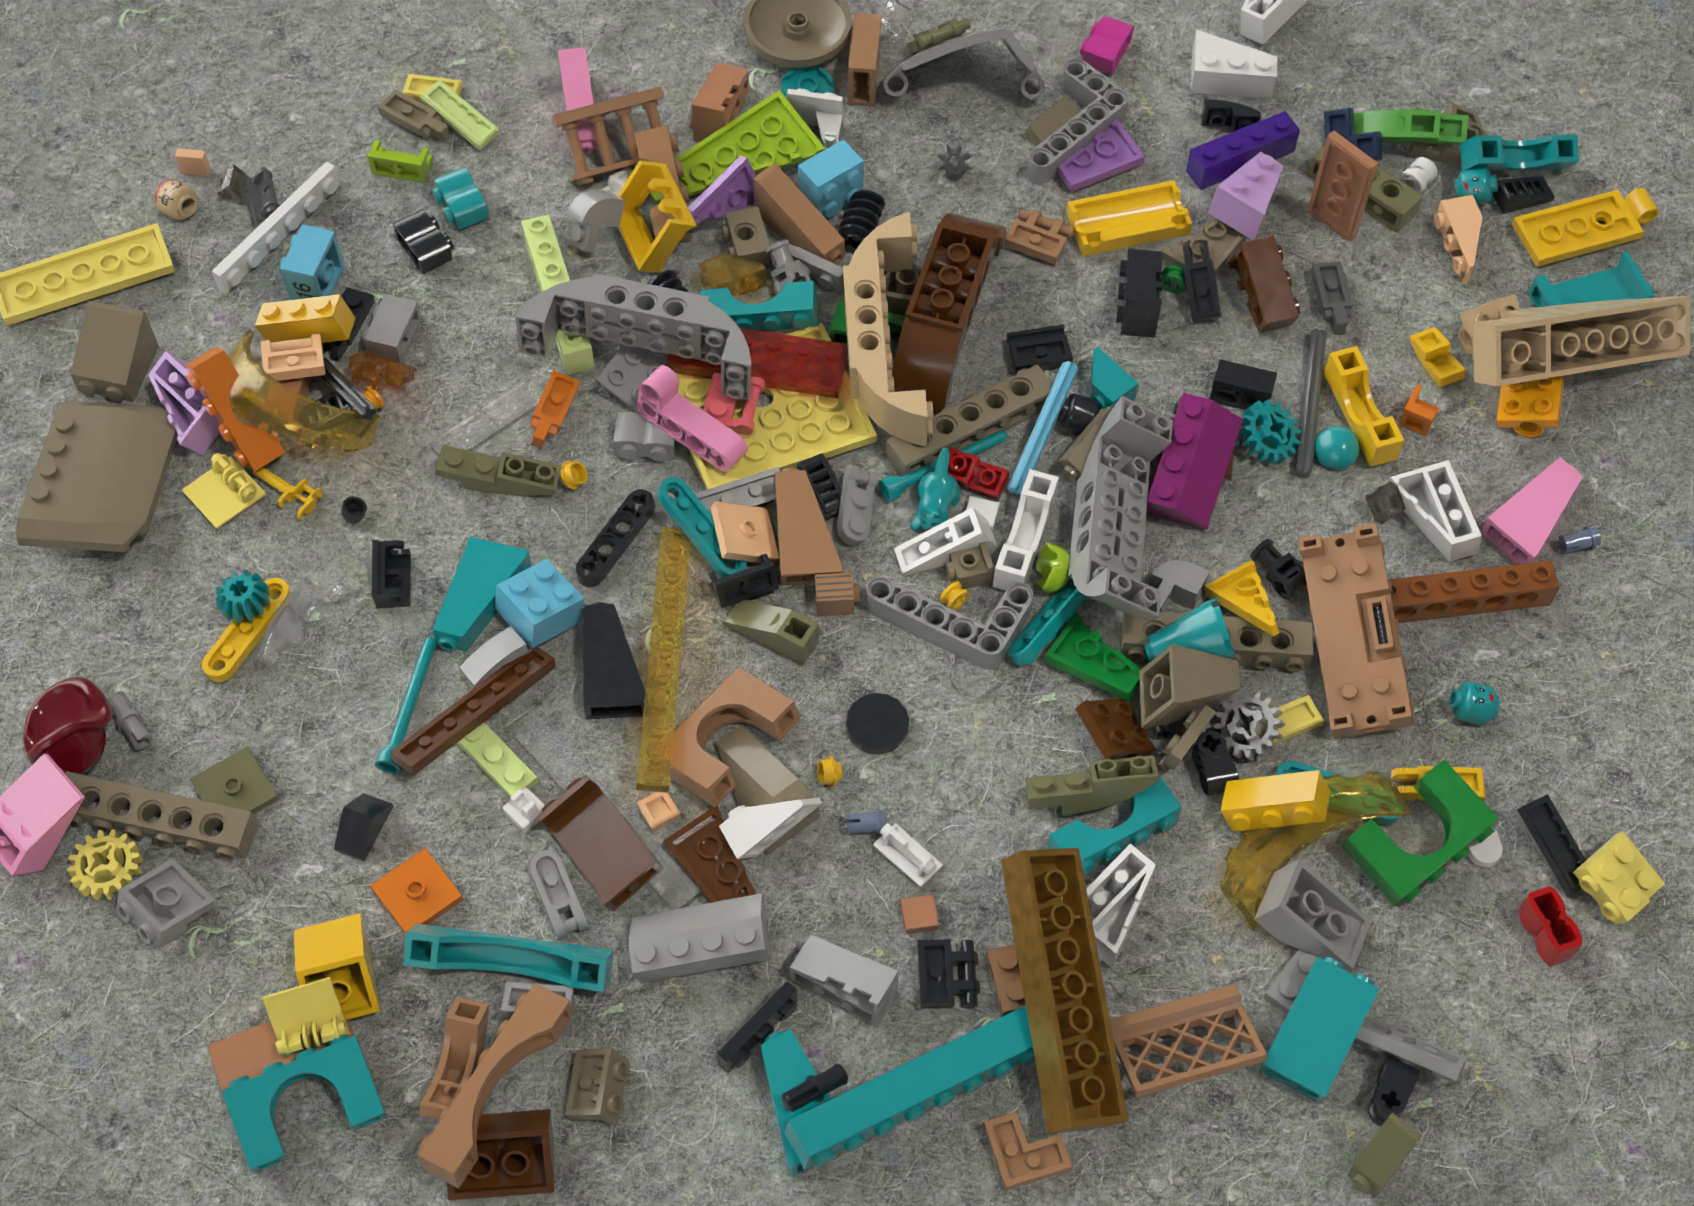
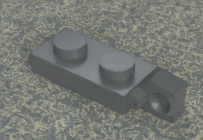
(1332, 294)

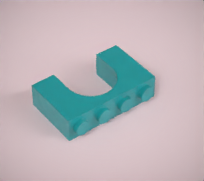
(255, 1099)

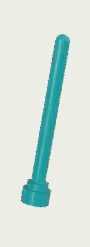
(892, 487)
(384, 760)

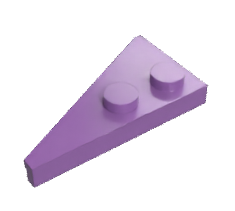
(727, 193)

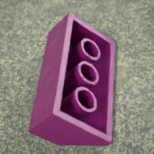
(1194, 462)

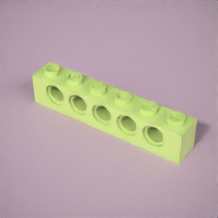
(549, 271)

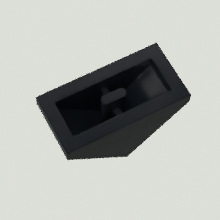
(361, 825)

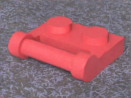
(724, 407)

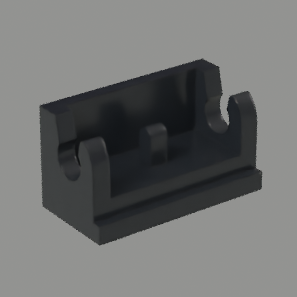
(1241, 385)
(391, 574)
(745, 583)

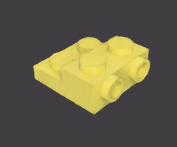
(1619, 879)

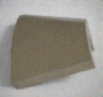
(1445, 152)

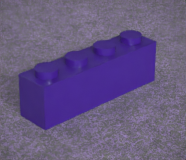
(1225, 155)

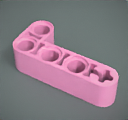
(688, 423)

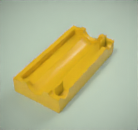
(1128, 218)

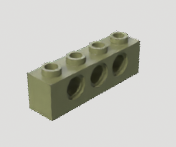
(1388, 199)

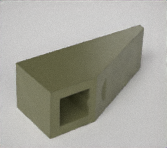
(775, 628)

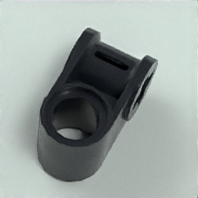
(1213, 767)
(1393, 1088)

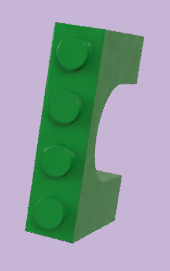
(1401, 873)

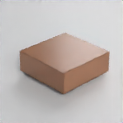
(919, 914)

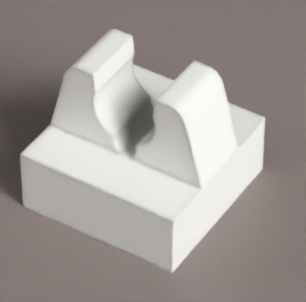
(523, 809)

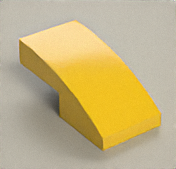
(1436, 358)

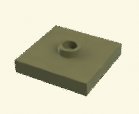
(236, 784)

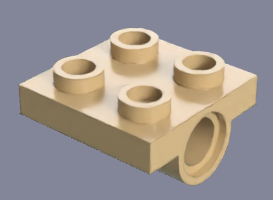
(1484, 312)

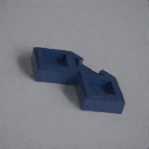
(1343, 123)

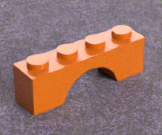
(214, 377)

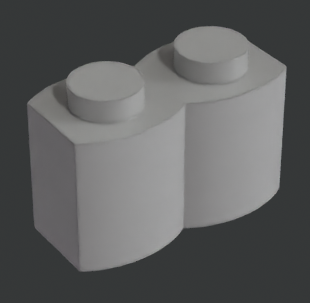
(640, 438)

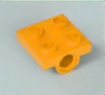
(1531, 406)

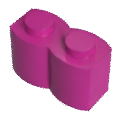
(1107, 44)

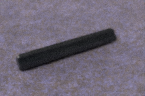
(348, 392)

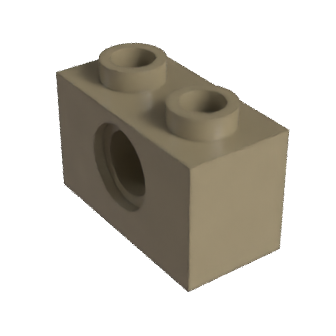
(747, 235)

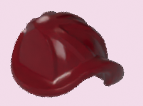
(68, 725)

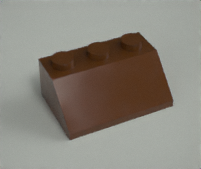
(512, 1156)

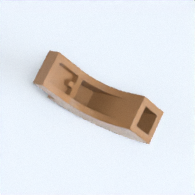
(462, 1046)

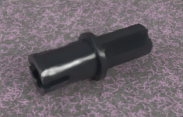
(815, 1088)

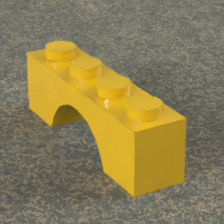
(1349, 382)

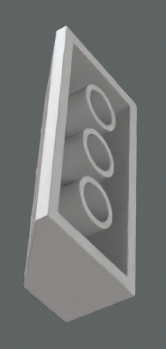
(699, 938)

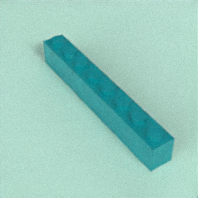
(911, 1090)

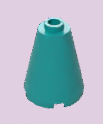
(1198, 630)

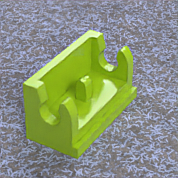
(399, 164)

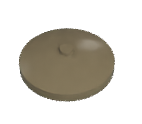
(797, 30)

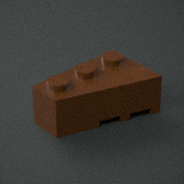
(1266, 284)

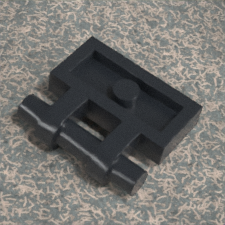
(936, 973)

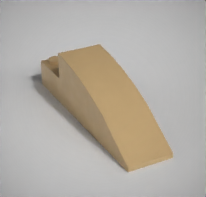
(1579, 338)

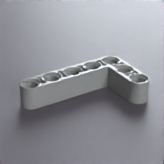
(1103, 105)
(952, 622)

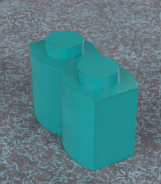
(461, 198)

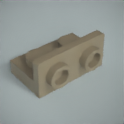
(597, 1085)

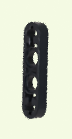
(612, 536)

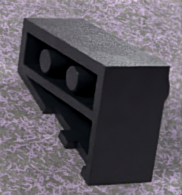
(1140, 293)

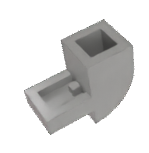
(590, 212)
(1179, 582)

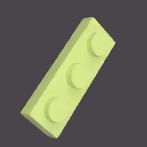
(497, 760)

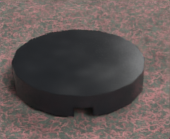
(877, 723)

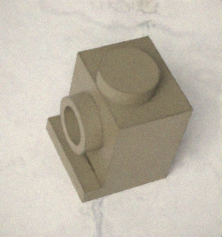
(971, 566)

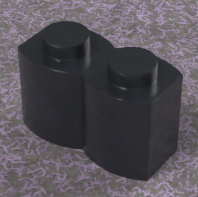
(423, 241)

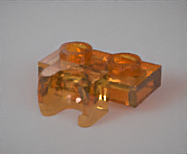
(379, 370)

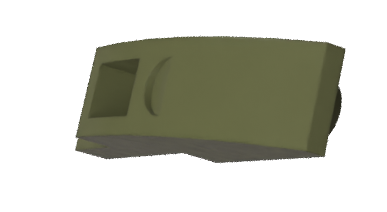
(498, 475)
(1103, 786)

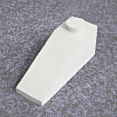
(935, 545)
(758, 827)

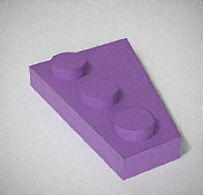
(1103, 158)

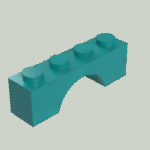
(1538, 154)
(791, 308)
(1150, 812)

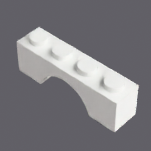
(1027, 530)

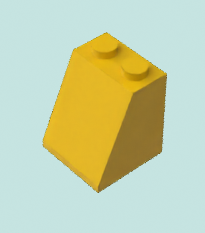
(343, 953)

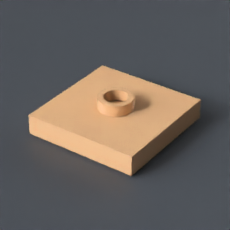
(744, 532)

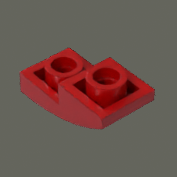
(977, 475)

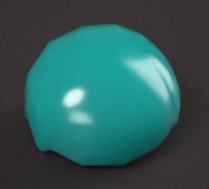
(1337, 447)

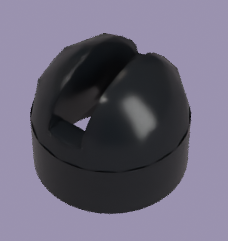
(353, 509)

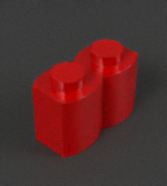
(1546, 920)

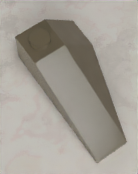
(762, 778)

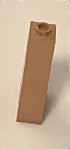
(864, 59)
(794, 216)
(802, 531)

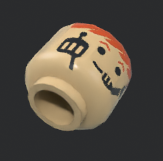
(176, 199)

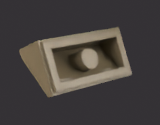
(1051, 121)

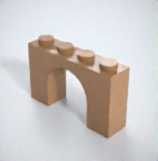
(737, 700)

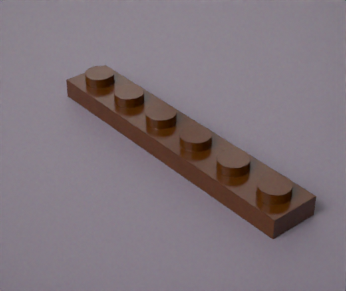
(472, 710)

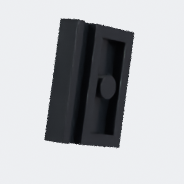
(1039, 346)

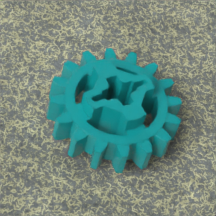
(1269, 432)

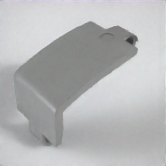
(964, 41)

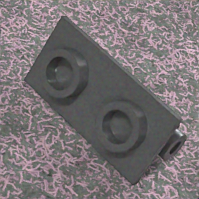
(262, 194)

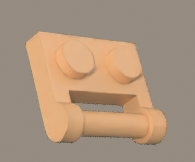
(293, 358)

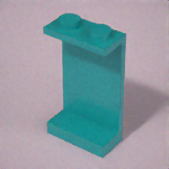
(1611, 284)
(1320, 1028)

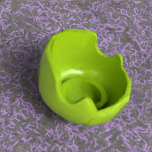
(1054, 567)

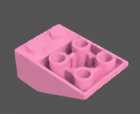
(36, 816)

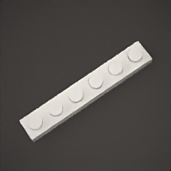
(276, 228)

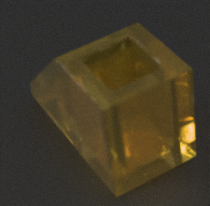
(733, 273)

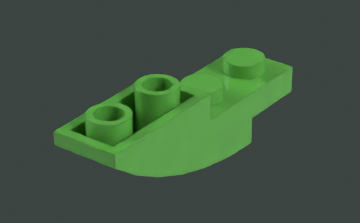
(1413, 126)

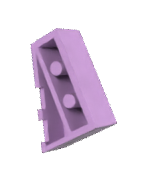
(1246, 195)
(184, 404)

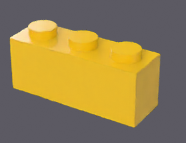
(305, 317)
(1275, 801)

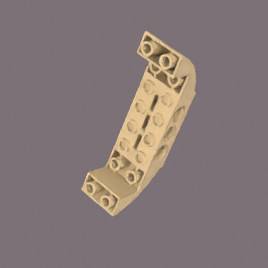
(868, 334)

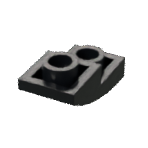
(1228, 114)

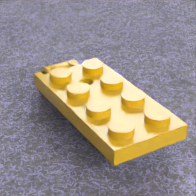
(1574, 229)

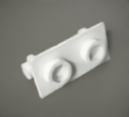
(907, 854)

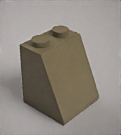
(113, 351)
(1184, 682)

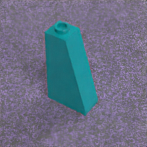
(472, 592)
(785, 1069)

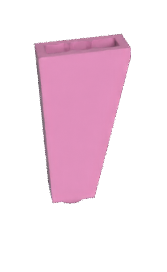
(578, 92)
(1531, 515)

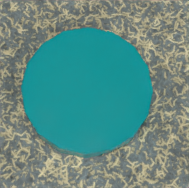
(808, 78)

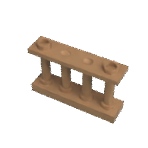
(596, 115)

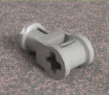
(785, 268)

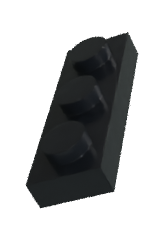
(759, 1027)

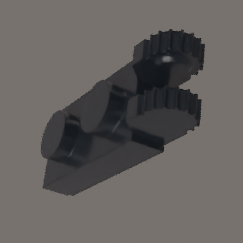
(1201, 285)
(360, 305)

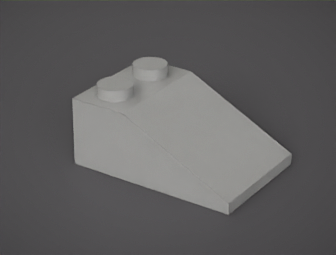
(1312, 915)

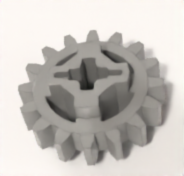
(1235, 722)

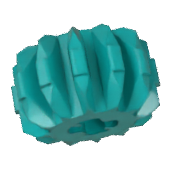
(242, 596)

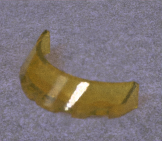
(288, 413)
(1269, 849)

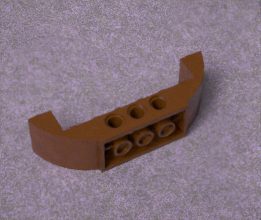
(944, 305)

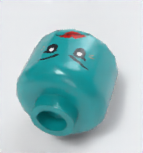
(1476, 183)
(1474, 703)

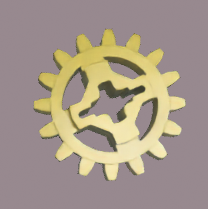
(105, 863)

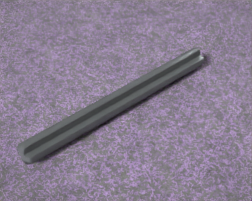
(1310, 403)

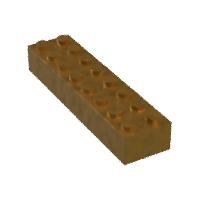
(1063, 990)

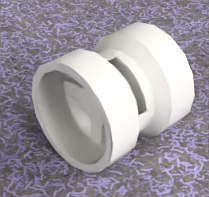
(1417, 177)

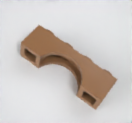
(660, 147)

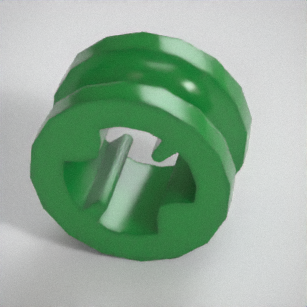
(1173, 279)

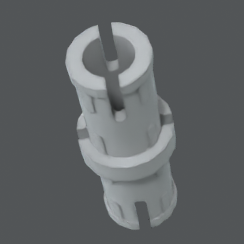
(129, 720)

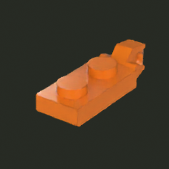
(553, 407)

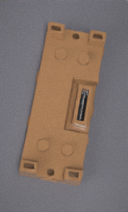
(1356, 632)

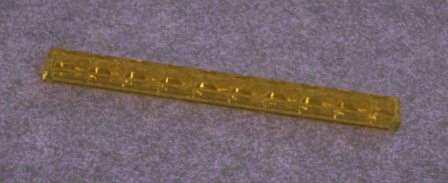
(664, 662)

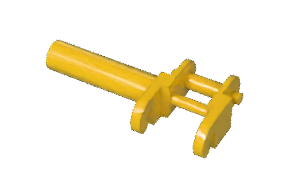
(291, 492)

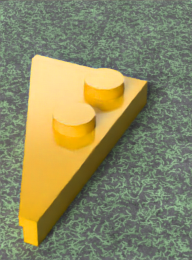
(1244, 595)

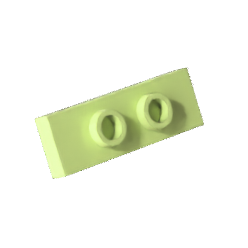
(460, 115)

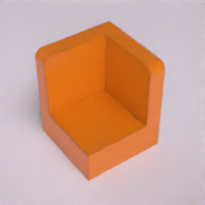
(1418, 414)

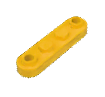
(241, 638)

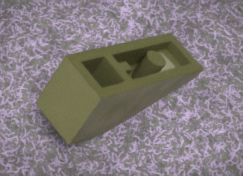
(1383, 1156)

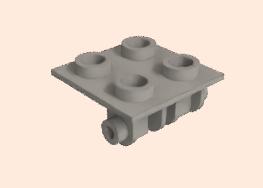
(626, 374)

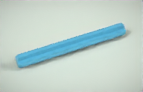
(1043, 426)

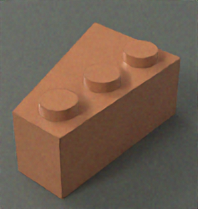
(719, 100)

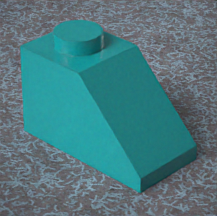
(1109, 381)

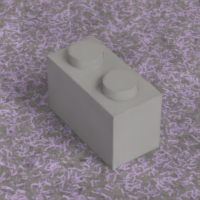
(392, 327)

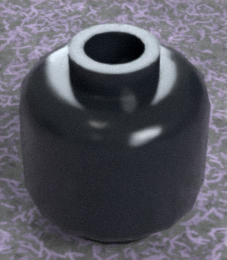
(1077, 413)

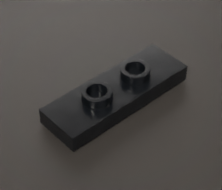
(1554, 841)

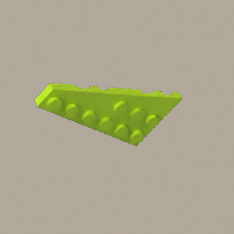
(763, 134)

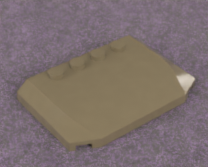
(97, 477)

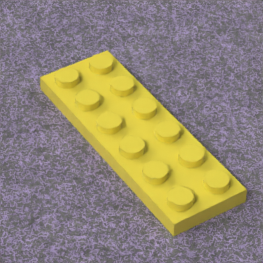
(83, 274)

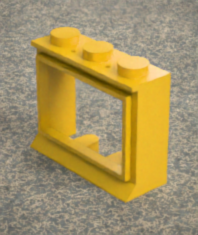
(646, 252)

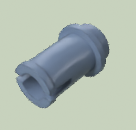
(1579, 540)
(866, 822)

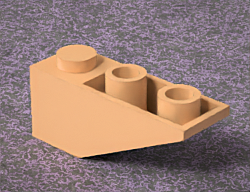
(1460, 228)

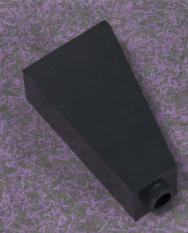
(609, 670)

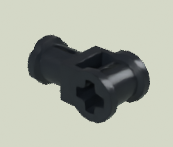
(1283, 572)

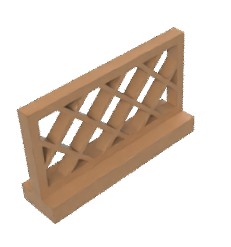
(1176, 1020)

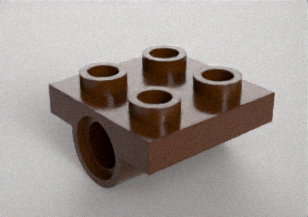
(1115, 728)

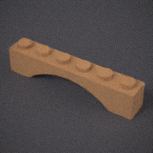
(534, 1025)

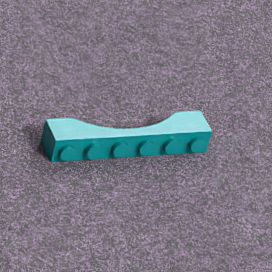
(464, 949)

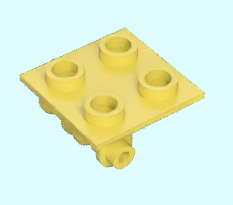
(223, 490)
(305, 1016)

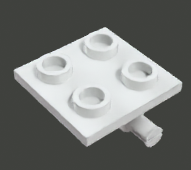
(821, 110)

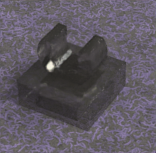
(234, 185)
(1385, 502)

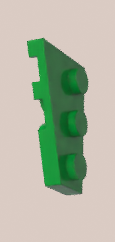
(1092, 660)

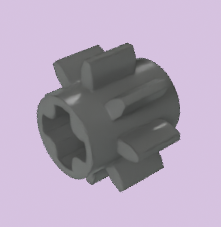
(949, 167)

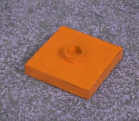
(416, 891)

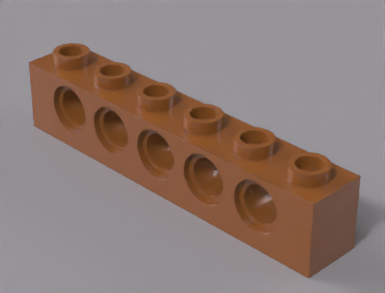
(1474, 591)

